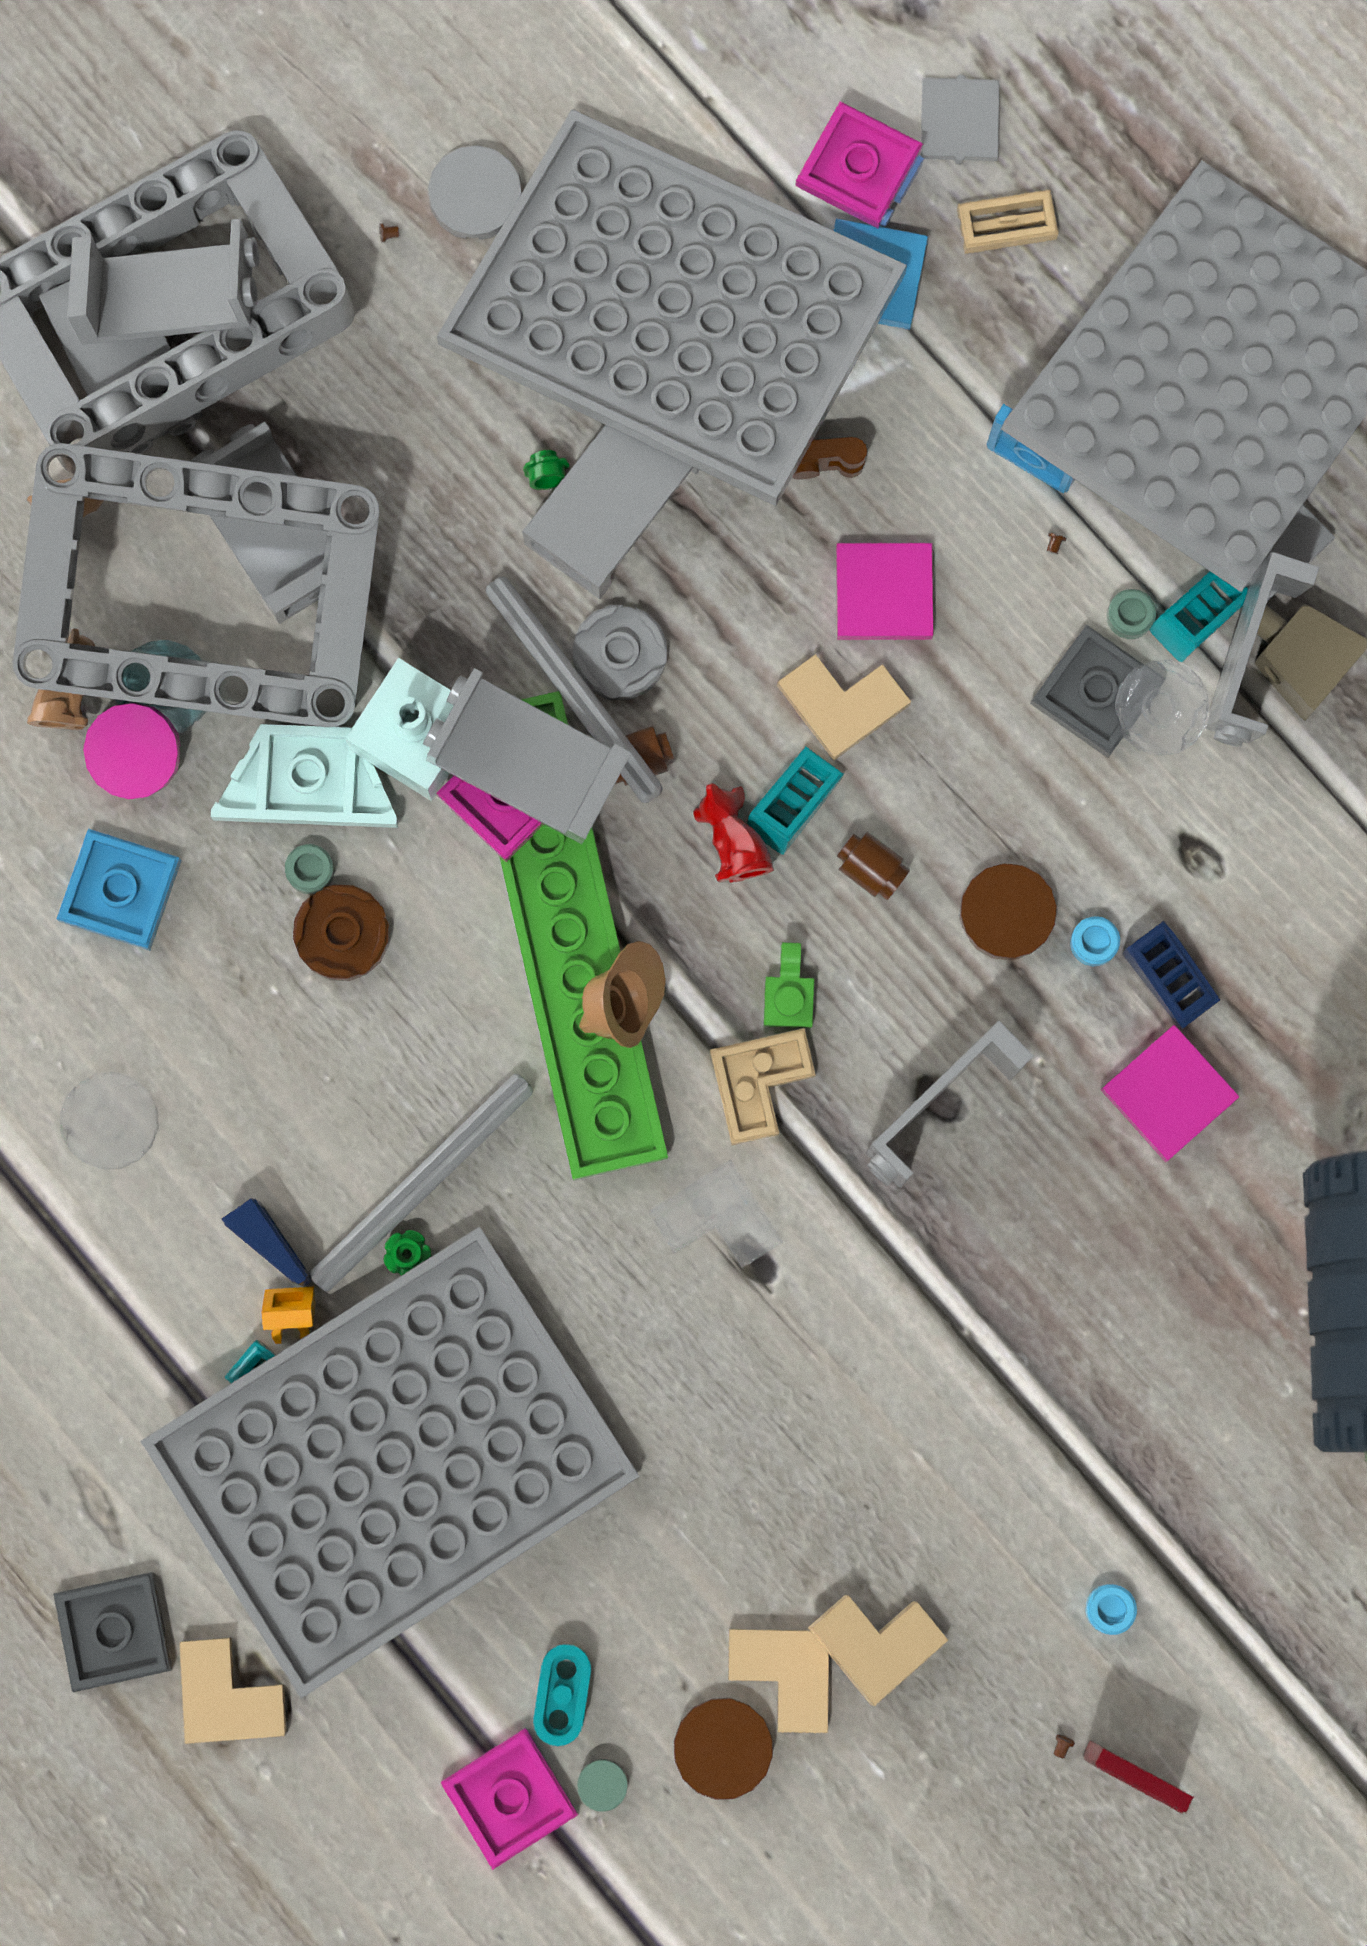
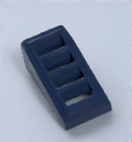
(1146, 970)
(259, 1231)

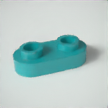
(562, 1694)

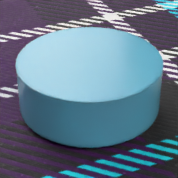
(1095, 941)
(1111, 1609)

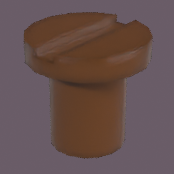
(388, 232)
(1055, 543)
(1063, 1745)

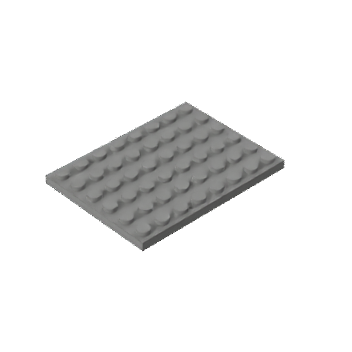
(672, 306)
(1209, 377)
(389, 1461)

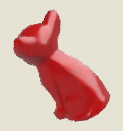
(738, 844)

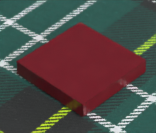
(1137, 1777)

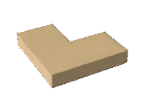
(838, 716)
(746, 1074)
(876, 1659)
(796, 1663)
(218, 1710)

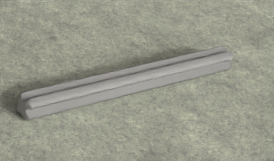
(571, 685)
(421, 1182)

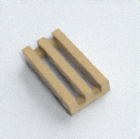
(1012, 238)

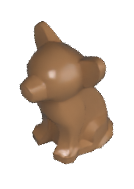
(60, 709)

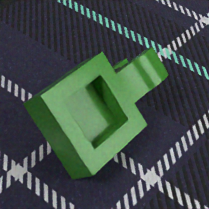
(789, 997)

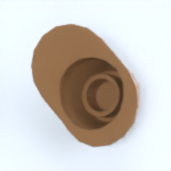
(626, 996)

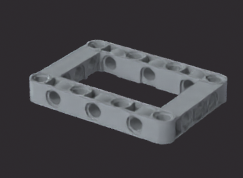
(205, 365)
(204, 490)

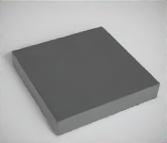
(1085, 688)
(112, 1632)

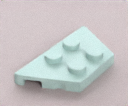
(304, 779)

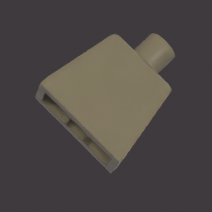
(1306, 656)

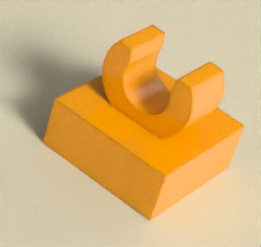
(288, 1309)

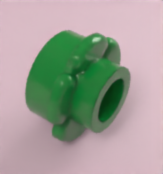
(545, 470)
(397, 1244)

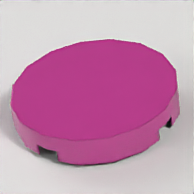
(132, 750)

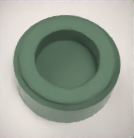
(1131, 614)
(309, 869)
(602, 1785)

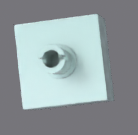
(396, 725)

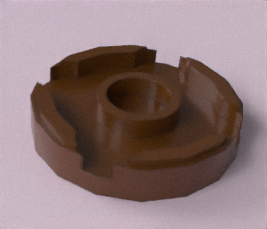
(1007, 911)
(341, 932)
(723, 1748)

